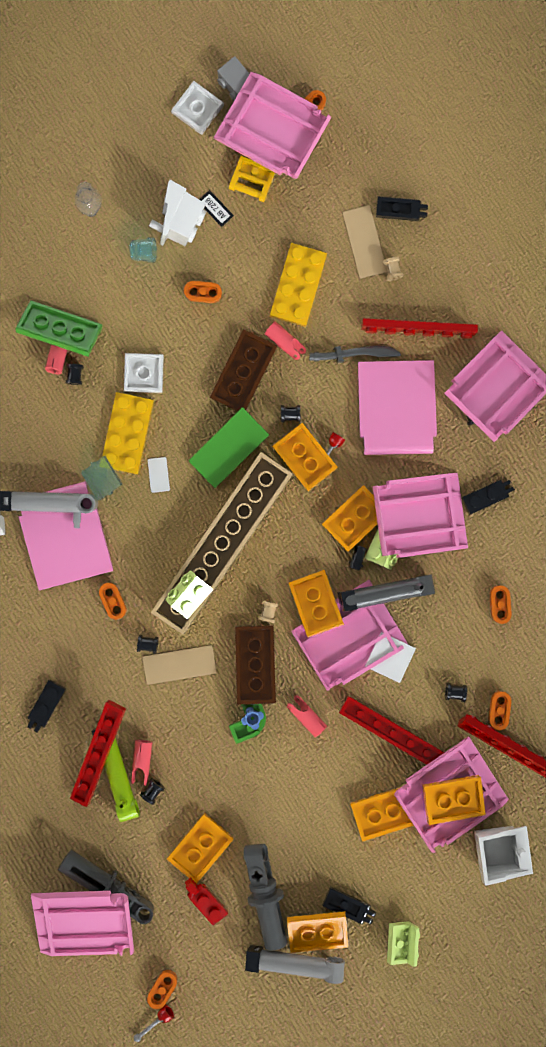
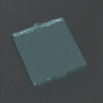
(101, 478)

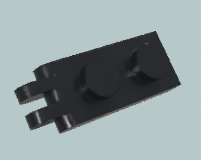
(400, 209)
(487, 496)
(45, 705)
(353, 907)

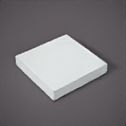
(197, 107)
(143, 373)
(394, 666)

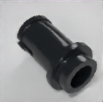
(357, 558)

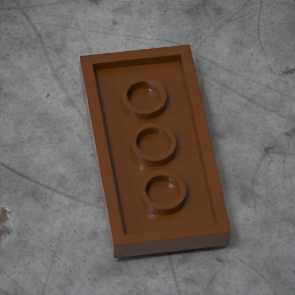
(243, 371)
(255, 665)

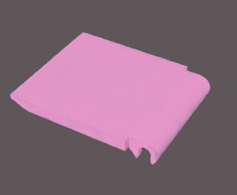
(272, 126)
(498, 387)
(397, 407)
(420, 515)
(61, 551)
(344, 651)
(457, 762)
(82, 923)

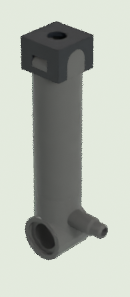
(386, 593)

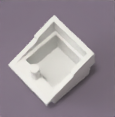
(181, 215)
(503, 853)

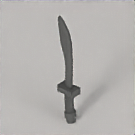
(379, 351)

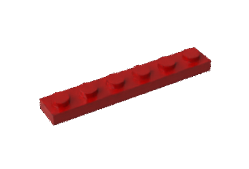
(412, 327)
(389, 731)
(503, 744)
(97, 753)

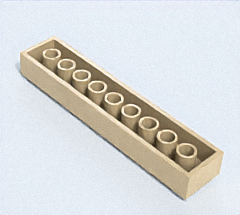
(228, 533)

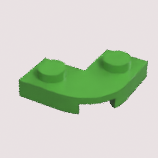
(244, 732)

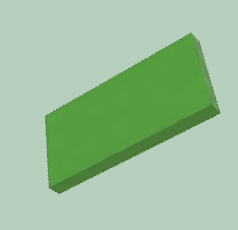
(59, 328)
(229, 447)

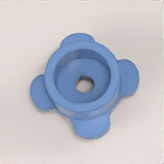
(246, 720)

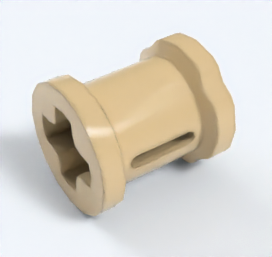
(393, 268)
(268, 611)

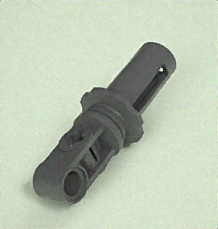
(96, 879)
(265, 896)

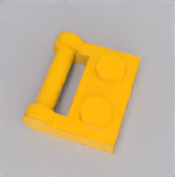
(252, 172)

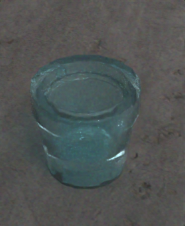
(144, 250)

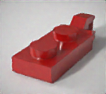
(205, 901)

